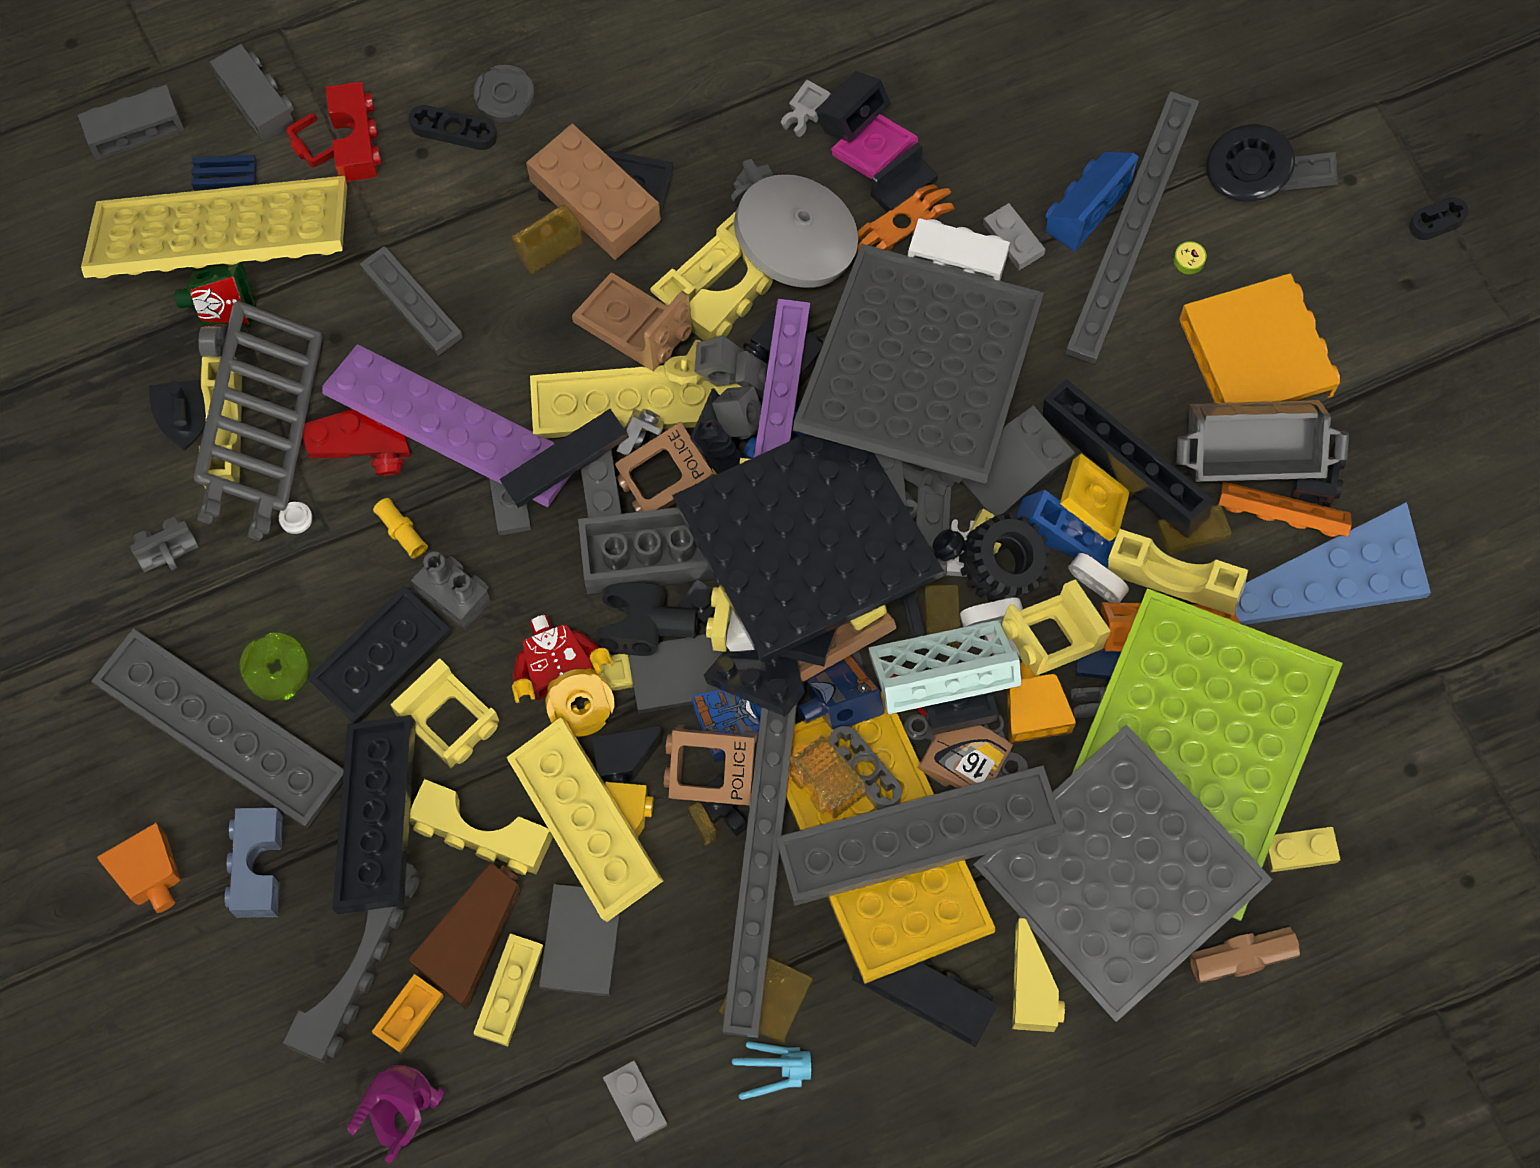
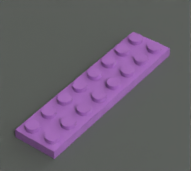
(435, 417)

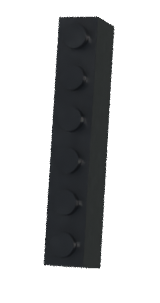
(1127, 458)

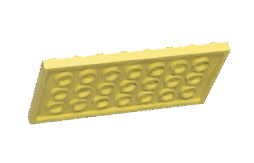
(216, 227)

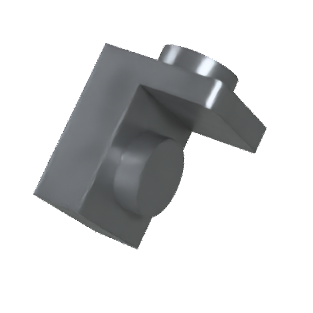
(638, 420)

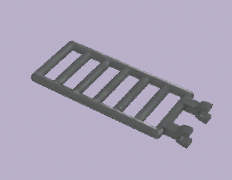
(216, 485)

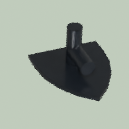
(179, 411)

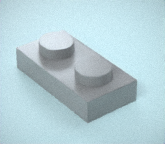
(1009, 226)
(635, 1101)

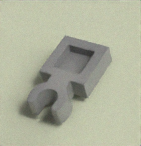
(804, 106)

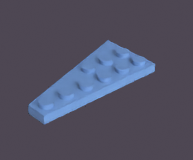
(1366, 569)

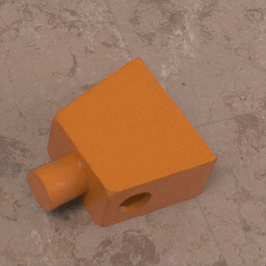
(144, 868)

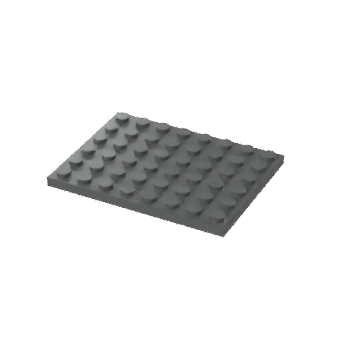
(920, 363)

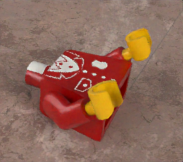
(552, 654)

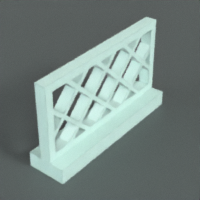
(946, 679)

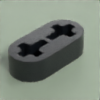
(1436, 213)

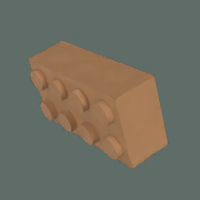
(595, 190)

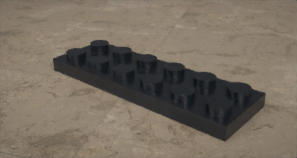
(374, 815)

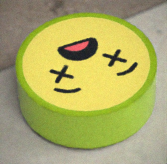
(1190, 257)

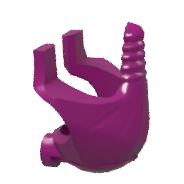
(395, 1091)

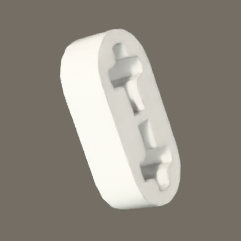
(1098, 578)
(988, 612)

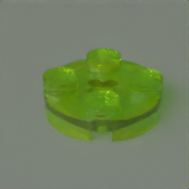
(266, 650)

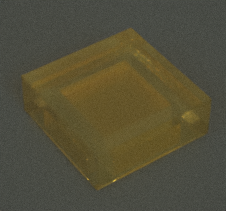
(702, 823)

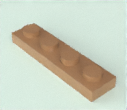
(850, 641)

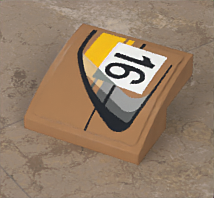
(965, 756)

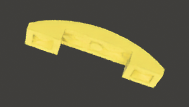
(703, 267)

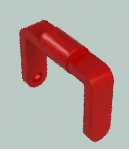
(299, 146)

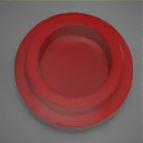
(387, 464)

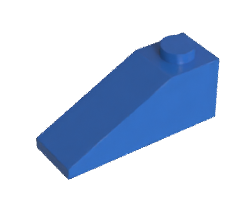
(1063, 529)

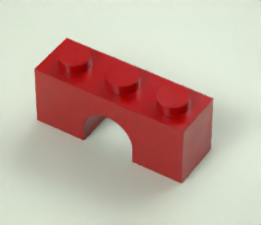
(350, 108)

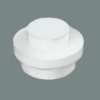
(295, 518)

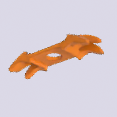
(889, 234)

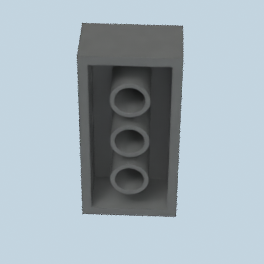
(640, 549)

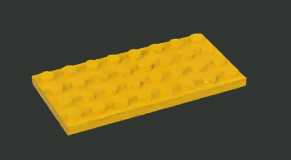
(907, 916)

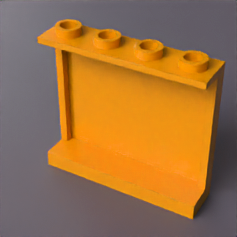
(1259, 344)

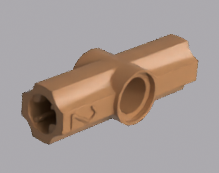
(1244, 955)

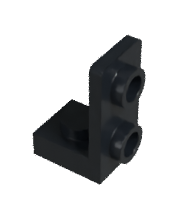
(1319, 492)

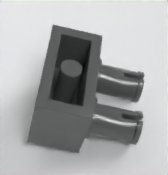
(450, 589)

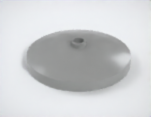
(796, 231)

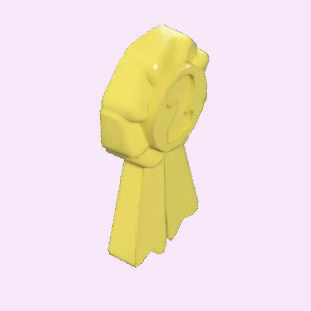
(681, 368)

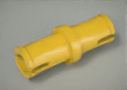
(400, 528)

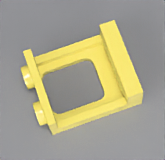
(1074, 616)
(428, 695)

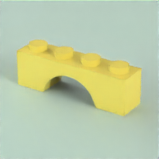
(717, 310)
(230, 410)
(1209, 585)
(518, 844)

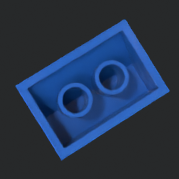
(1091, 198)

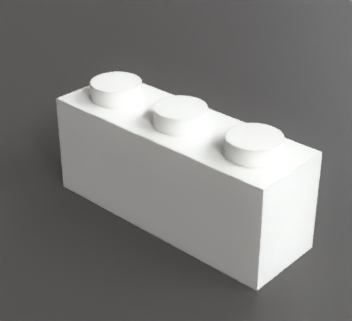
(959, 248)

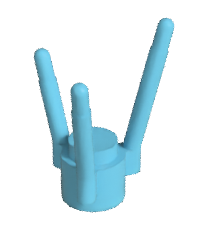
(793, 1064)

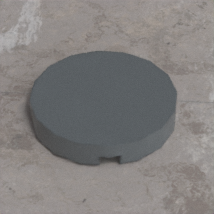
(504, 93)

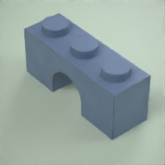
(253, 833)

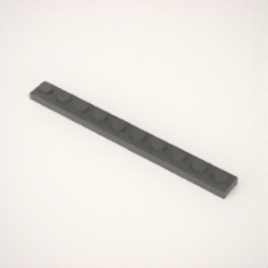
(1132, 228)
(759, 874)

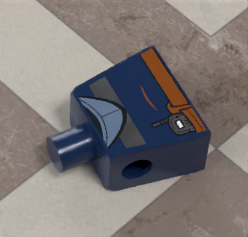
(842, 695)

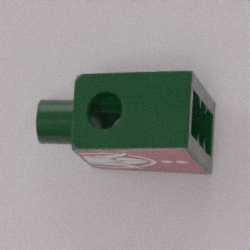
(214, 291)

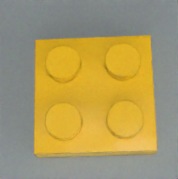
(1095, 497)

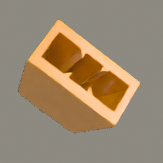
(1037, 708)

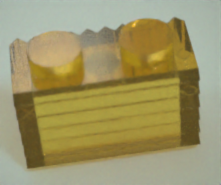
(547, 239)
(826, 777)

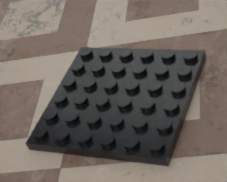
(806, 540)

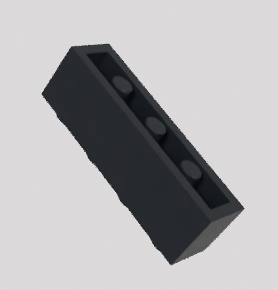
(937, 999)

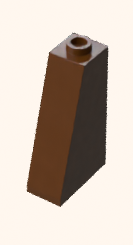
(467, 936)

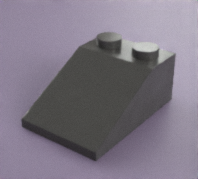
(1024, 463)

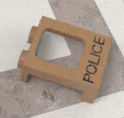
(684, 453)
(739, 765)

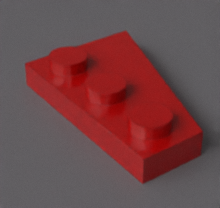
(352, 434)

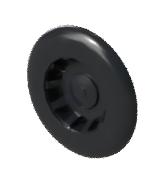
(1252, 173)

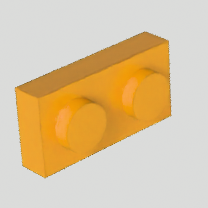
(407, 1014)

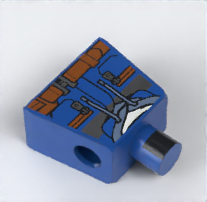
(725, 713)

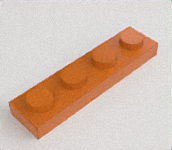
(1294, 511)

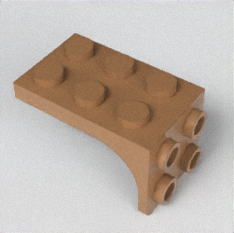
(635, 321)

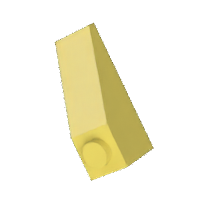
(1034, 989)

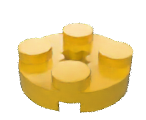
(575, 684)

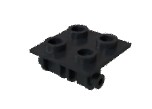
(712, 441)

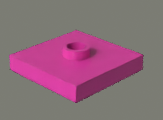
(875, 146)

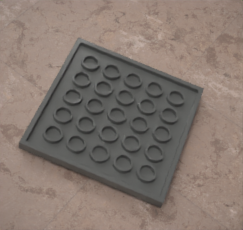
(1131, 876)

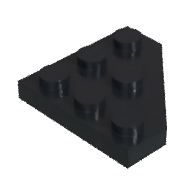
(768, 684)

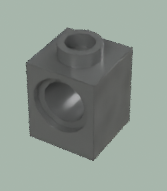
(717, 360)
(738, 411)

